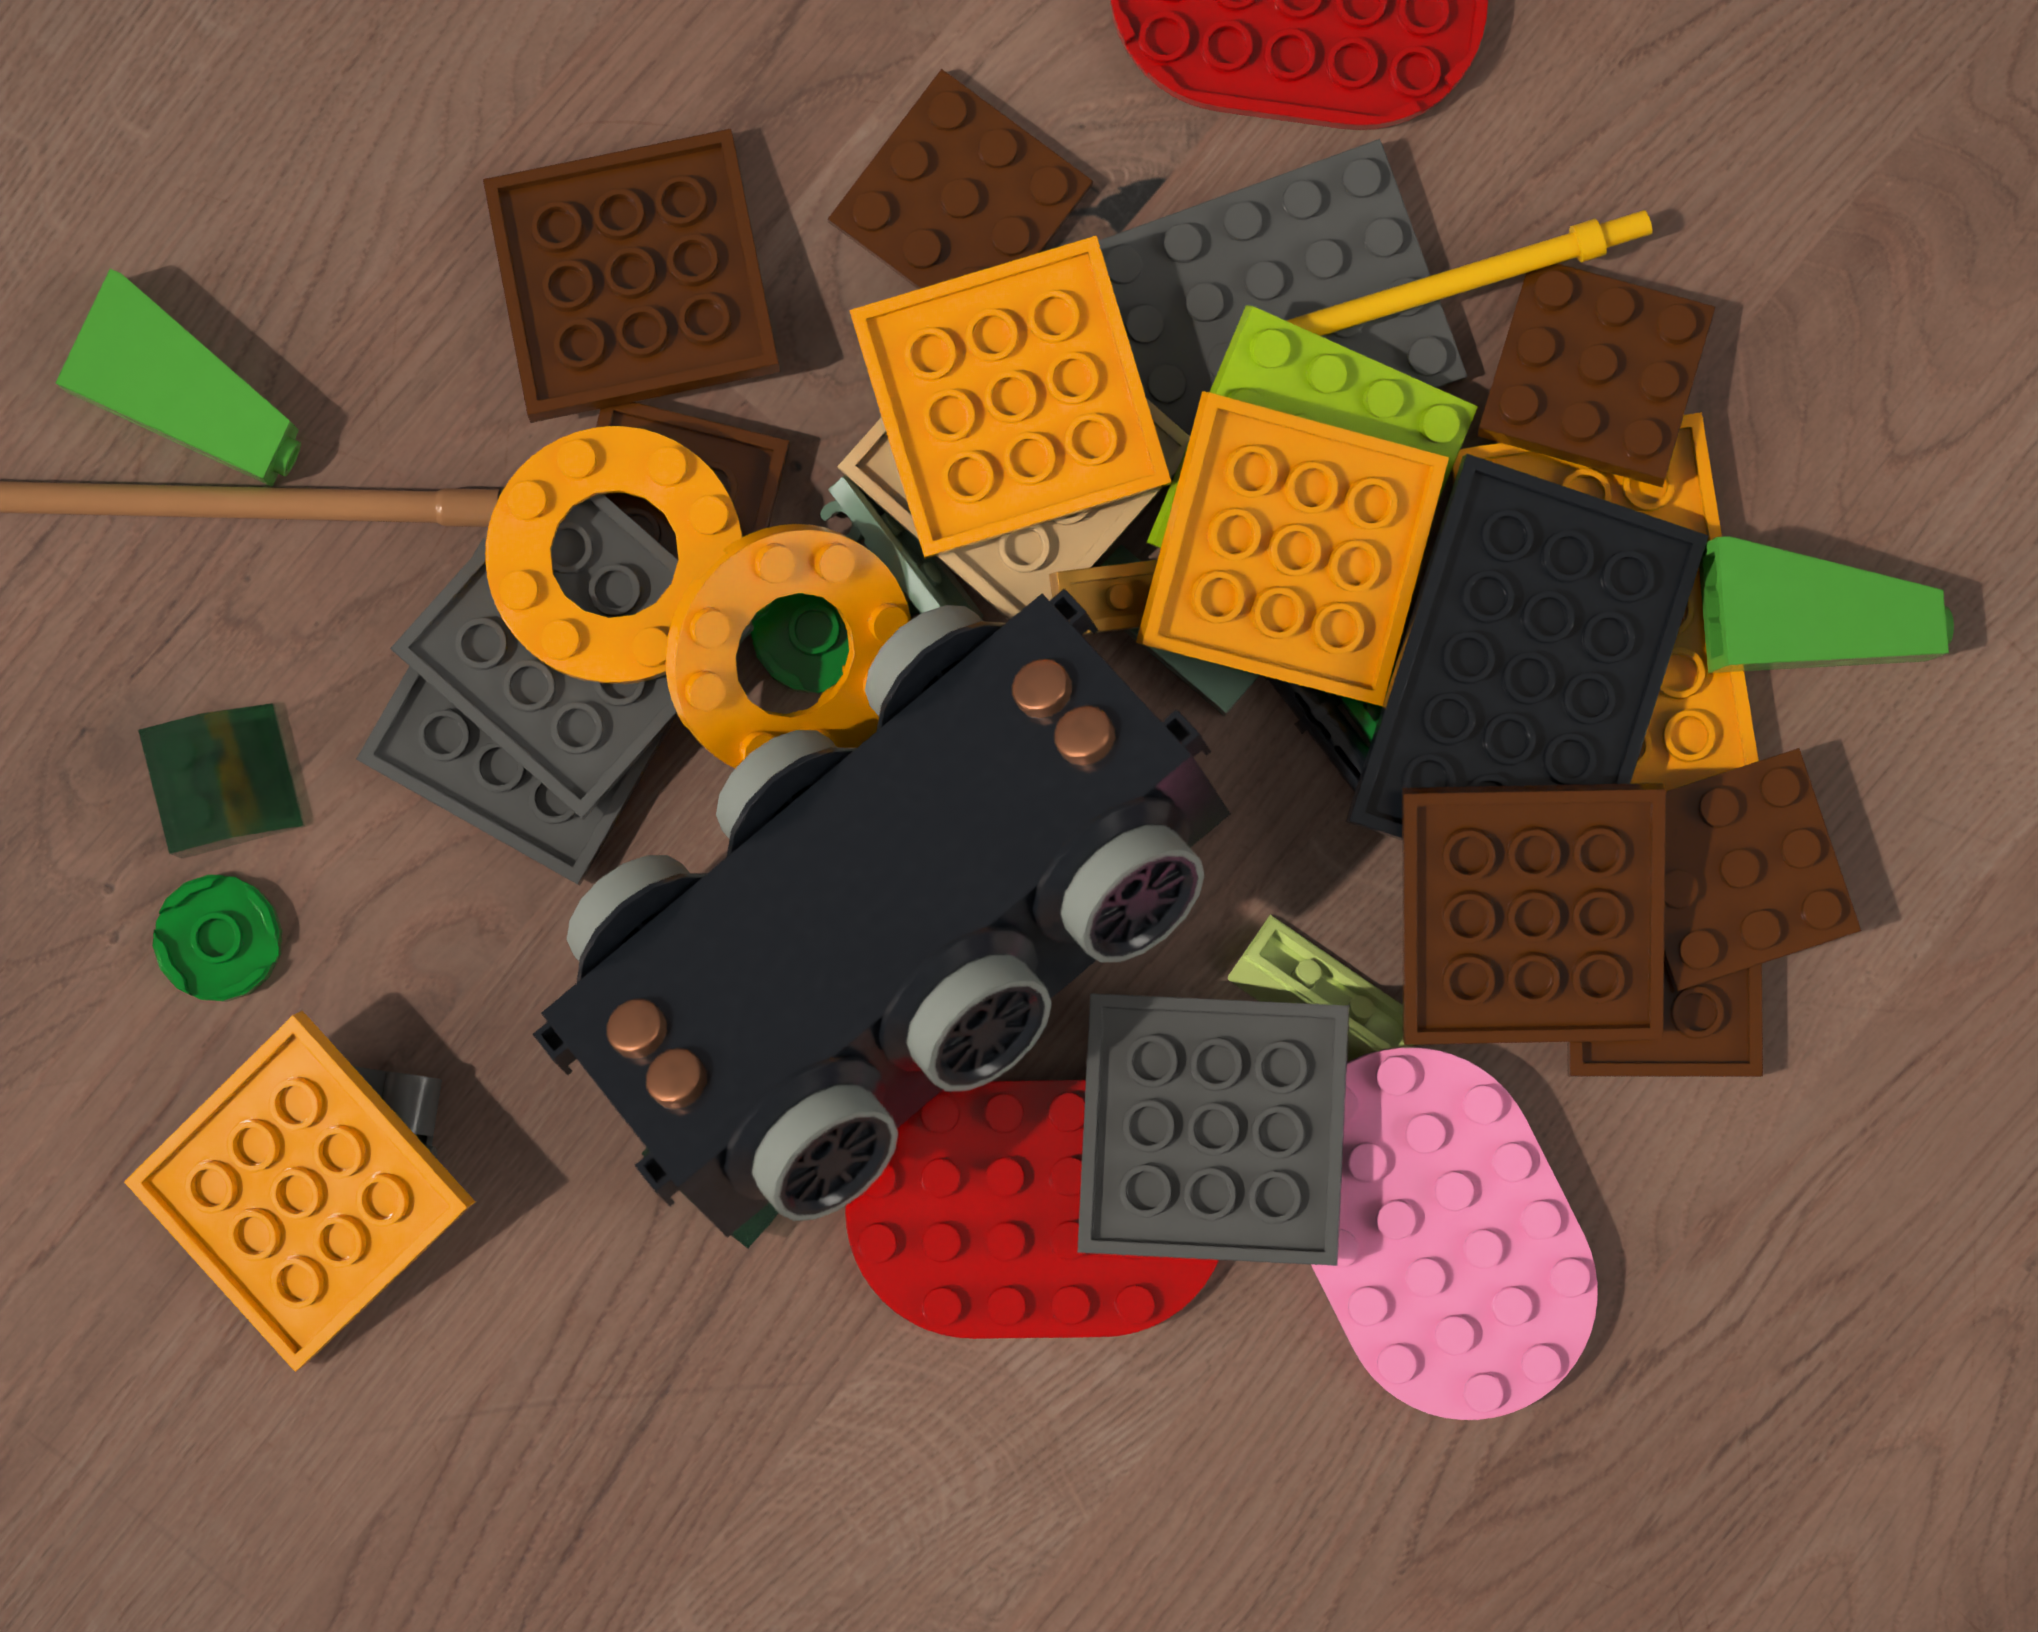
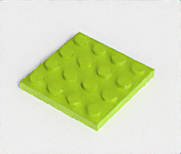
(1325, 382)

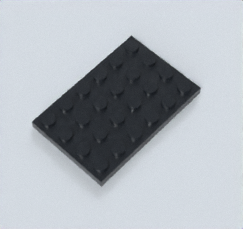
(1528, 643)

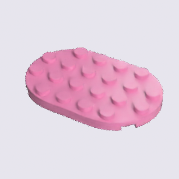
(1454, 1241)

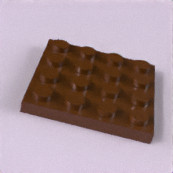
(631, 275)
(1533, 913)

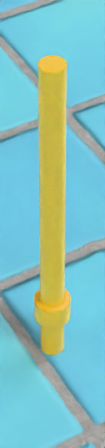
(1584, 241)

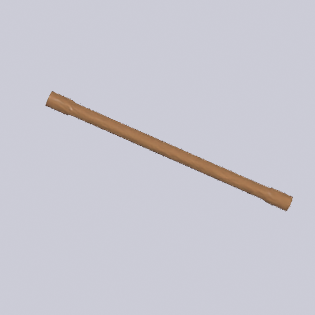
(446, 507)

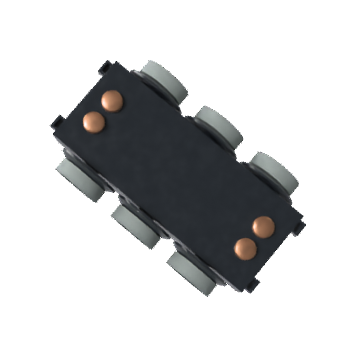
(884, 912)

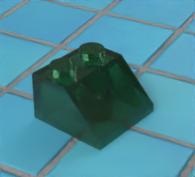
(221, 779)

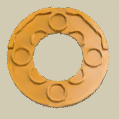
(540, 498)
(723, 602)

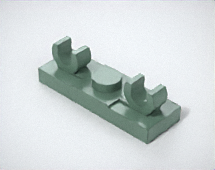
(924, 580)

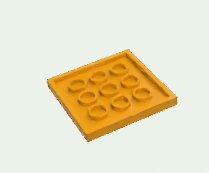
(1010, 397)
(1292, 549)
(299, 1191)

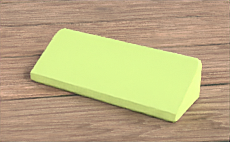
(1293, 970)

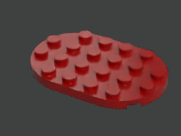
(1305, 58)
(982, 1225)

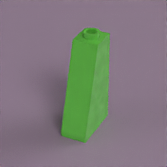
(164, 380)
(1805, 612)

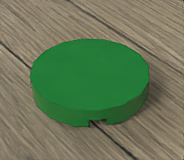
(801, 642)
(217, 938)

